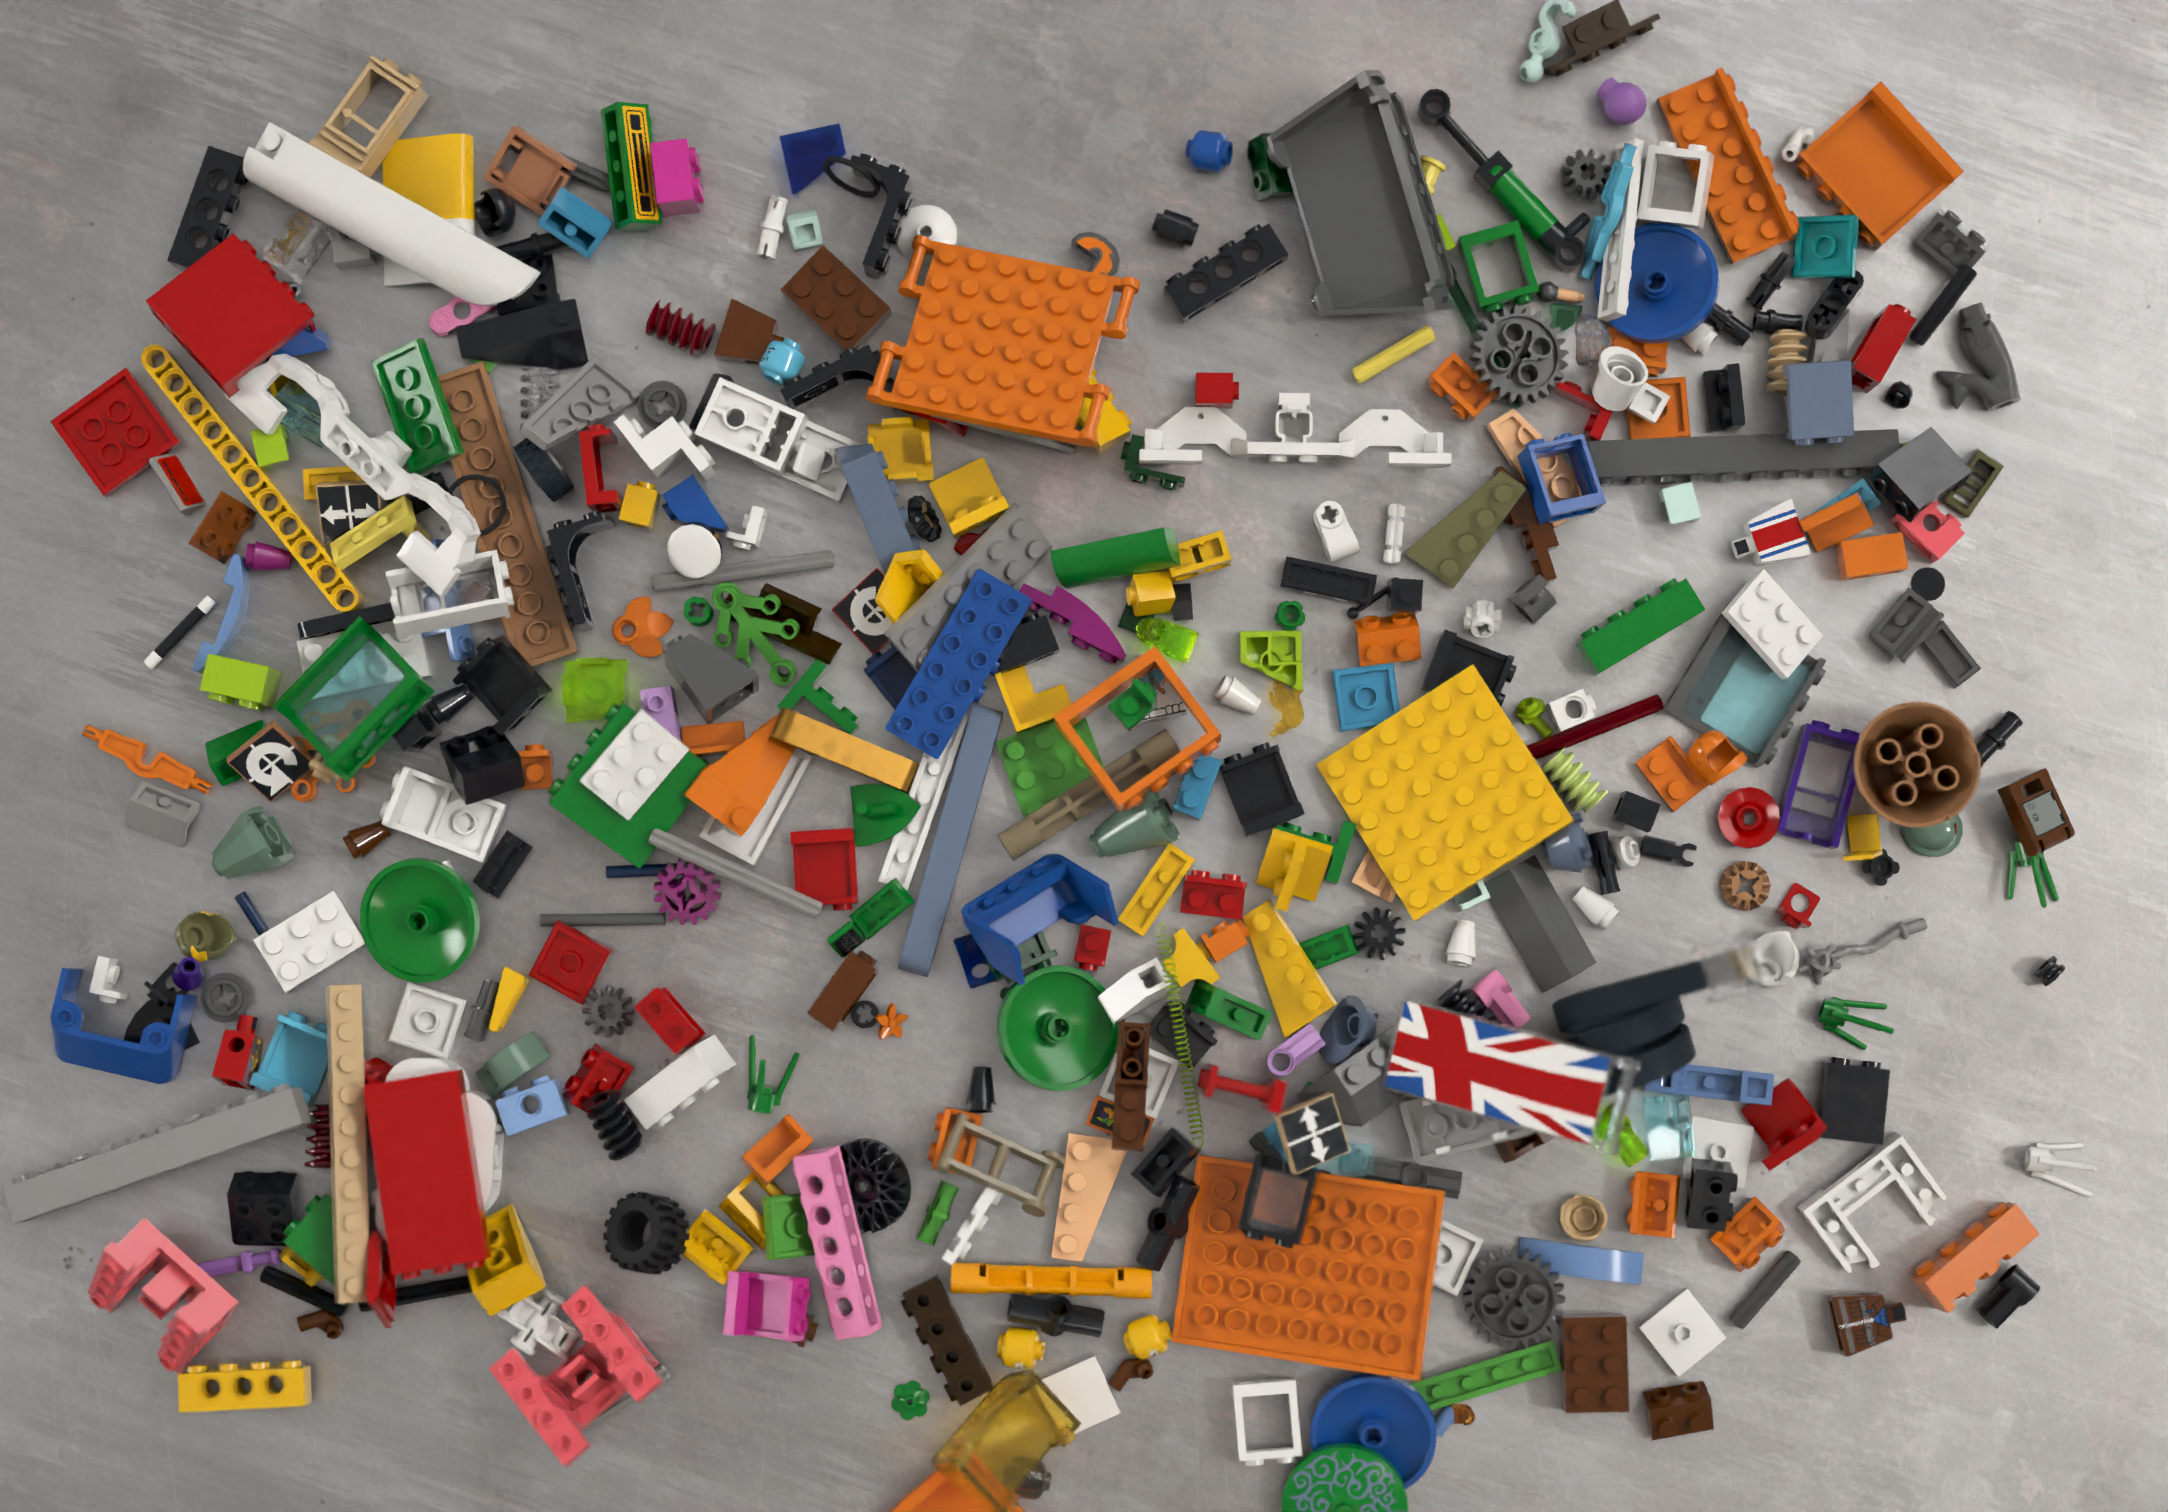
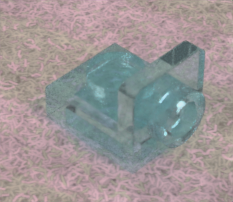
(1358, 1161)

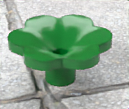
(916, 1394)

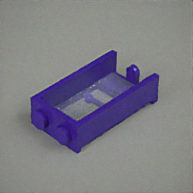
(1819, 785)

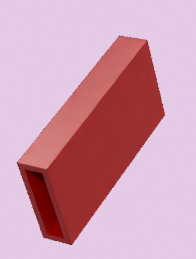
(427, 1173)

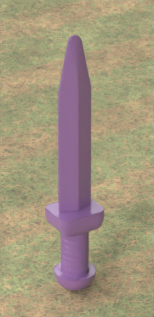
(245, 1262)

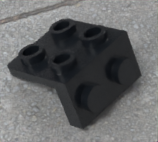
(261, 1207)

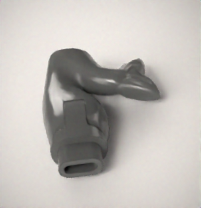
(1989, 353)

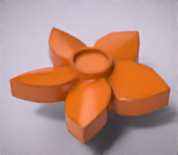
(890, 1022)

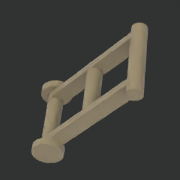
(1047, 1159)

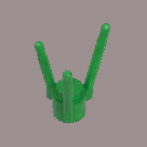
(2025, 861)
(1834, 1014)
(761, 1096)

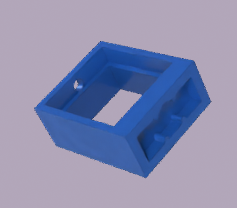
(1590, 488)

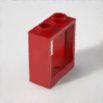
(1880, 346)

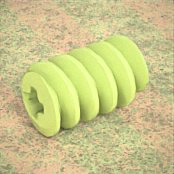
(1573, 781)

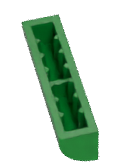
(1116, 557)

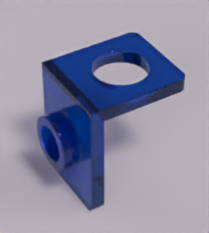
(970, 957)

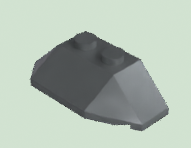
(1358, 1083)

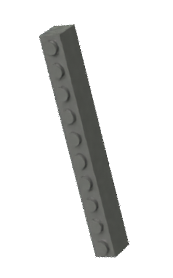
(1737, 456)

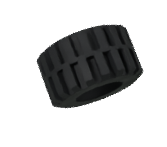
(627, 1227)

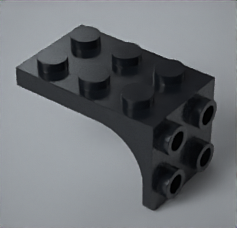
(898, 203)
(851, 366)
(565, 543)

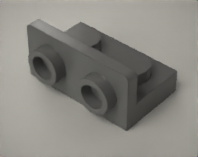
(1951, 242)

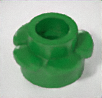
(1290, 607)

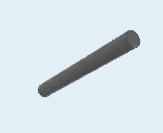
(606, 919)

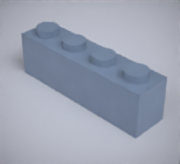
(876, 501)

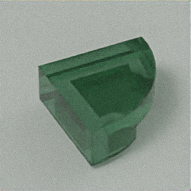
(1564, 315)

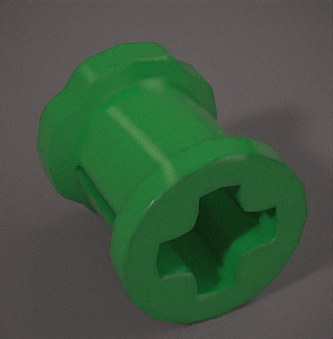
(695, 620)

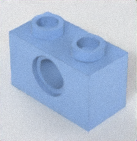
(551, 1105)

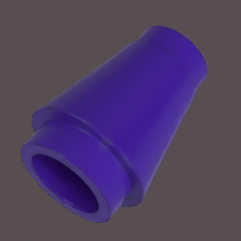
(188, 980)

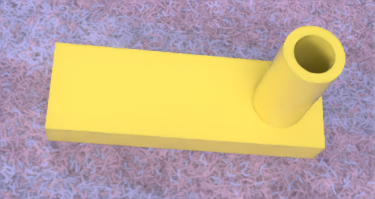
(375, 531)

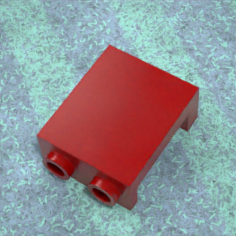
(590, 443)
(826, 866)
(670, 1020)

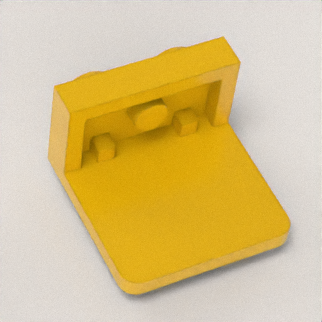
(906, 581)

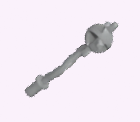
(1822, 962)

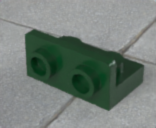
(1267, 176)

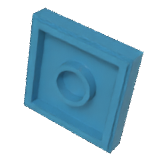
(1365, 696)

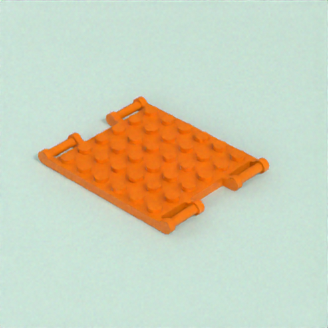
(1003, 342)

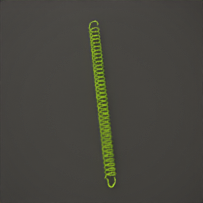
(1178, 1037)

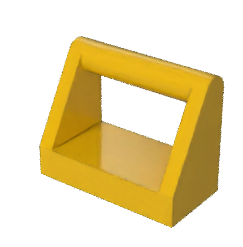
(744, 1214)

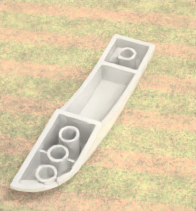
(385, 220)

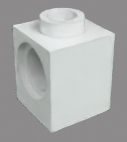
(1558, 715)

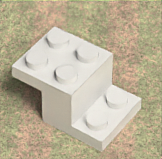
(666, 446)

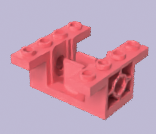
(176, 1279)
(562, 1402)

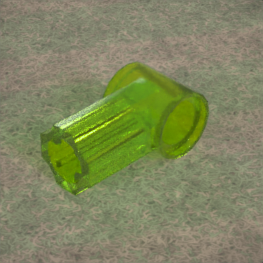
(1631, 1146)

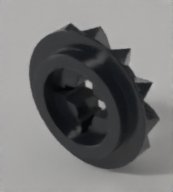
(924, 518)

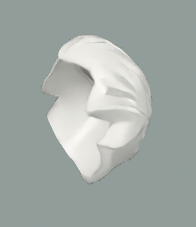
(1777, 958)

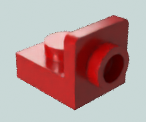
(1092, 947)

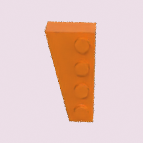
(1974, 1256)

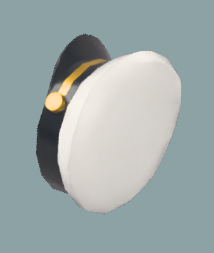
(694, 550)

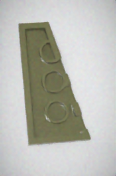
(1463, 533)

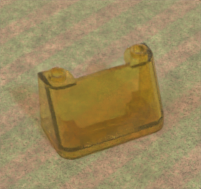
(1005, 1440)

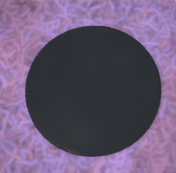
(1928, 583)

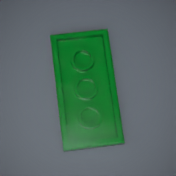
(417, 406)

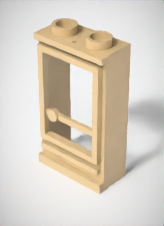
(345, 149)

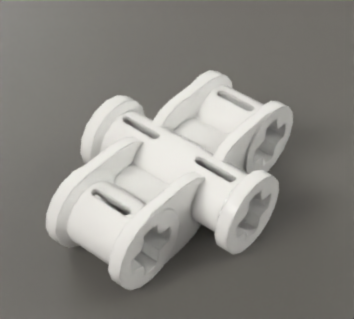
(548, 1327)

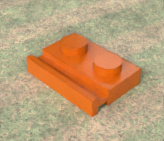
(1671, 774)

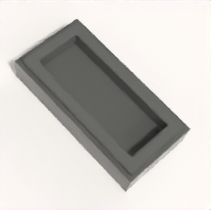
(1950, 655)

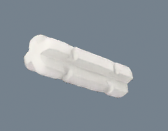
(1394, 534)

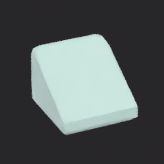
(804, 229)

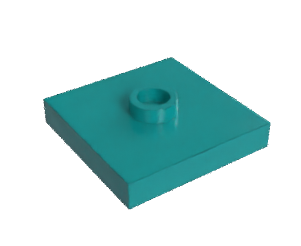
(1826, 247)

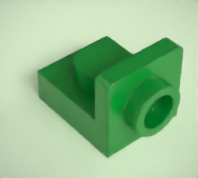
(1134, 704)

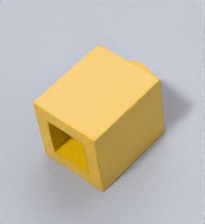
(640, 505)
(1151, 593)

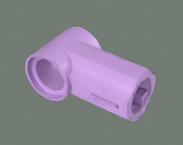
(1297, 1048)

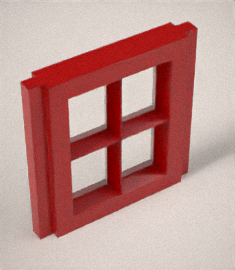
(380, 1284)

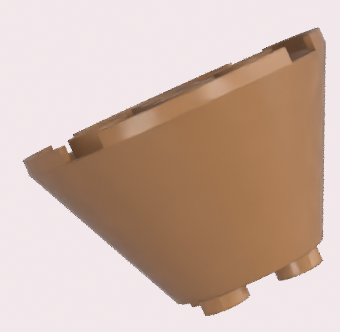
(1917, 764)

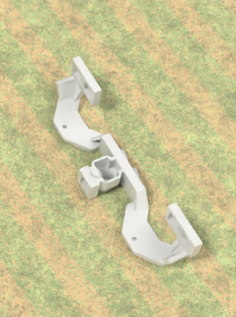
(1293, 428)
(373, 459)

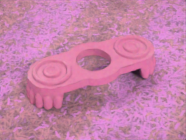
(444, 320)

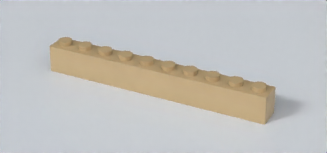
(347, 1141)

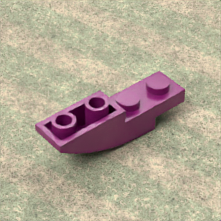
(1086, 626)

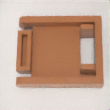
(534, 175)

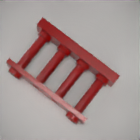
(1269, 1093)

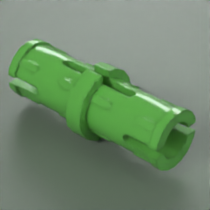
(937, 1213)

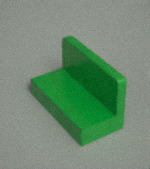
(223, 746)

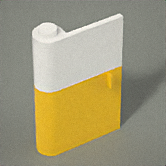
(438, 177)

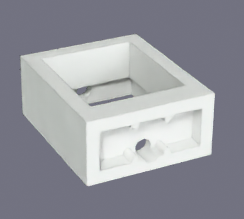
(1684, 219)
(1262, 1388)

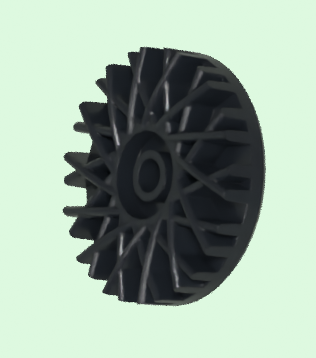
(876, 1183)

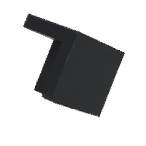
(1635, 811)

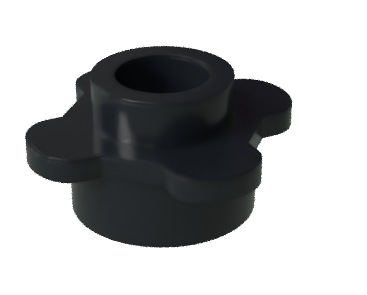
(1880, 876)

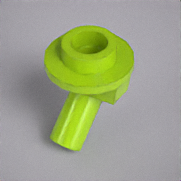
(1529, 712)

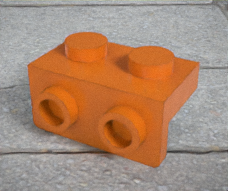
(1460, 386)
(1388, 639)
(967, 1145)
(1654, 1204)

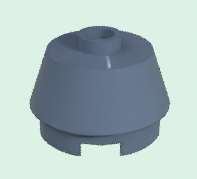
(1569, 847)

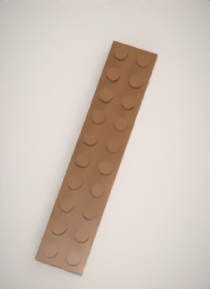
(538, 616)

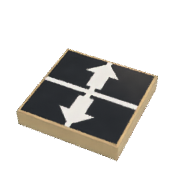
(344, 506)
(1311, 1133)

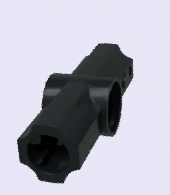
(1168, 1223)
(1055, 1315)

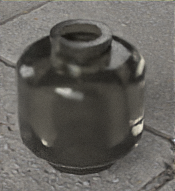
(1035, 1483)

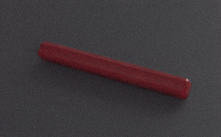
(1596, 727)

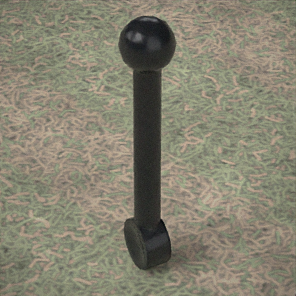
(1353, 612)

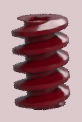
(679, 329)
(321, 1139)

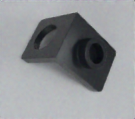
(159, 991)

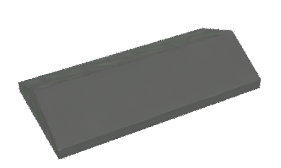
(1539, 924)

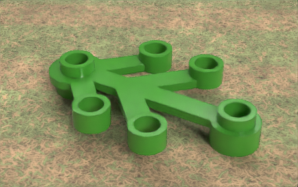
(752, 628)

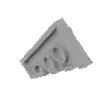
(583, 401)

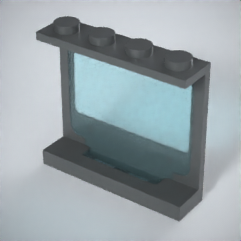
(1740, 694)

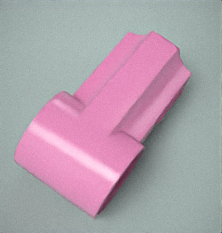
(1497, 996)

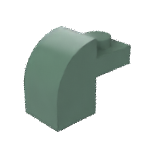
(512, 1064)

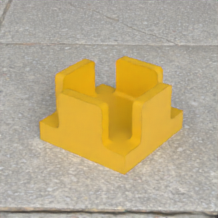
(905, 449)

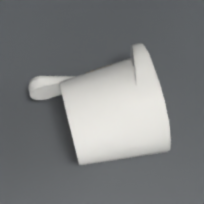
(1618, 378)

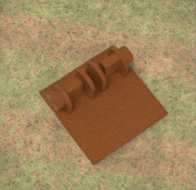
(222, 527)

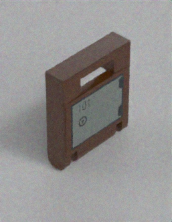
(2039, 817)

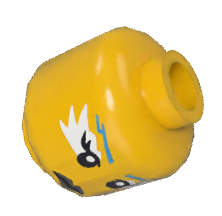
(1147, 1337)
(1020, 1348)

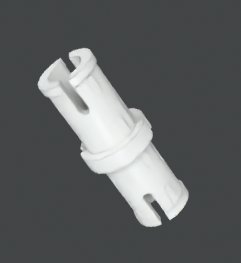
(772, 227)

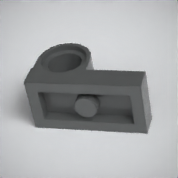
(1533, 599)

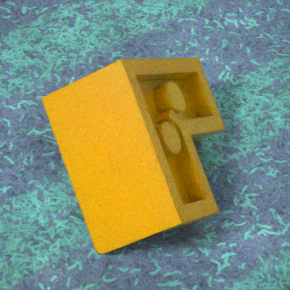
(1026, 707)

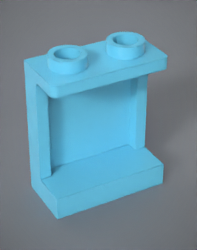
(295, 1057)

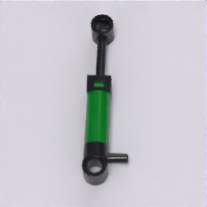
(1498, 177)

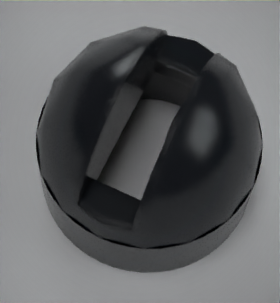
(1898, 401)

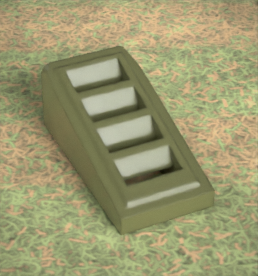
(1996, 468)

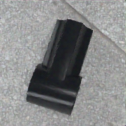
(2013, 1290)

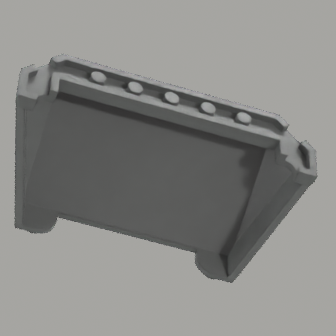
(1364, 203)

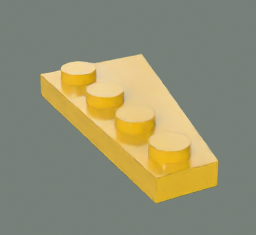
(1288, 973)

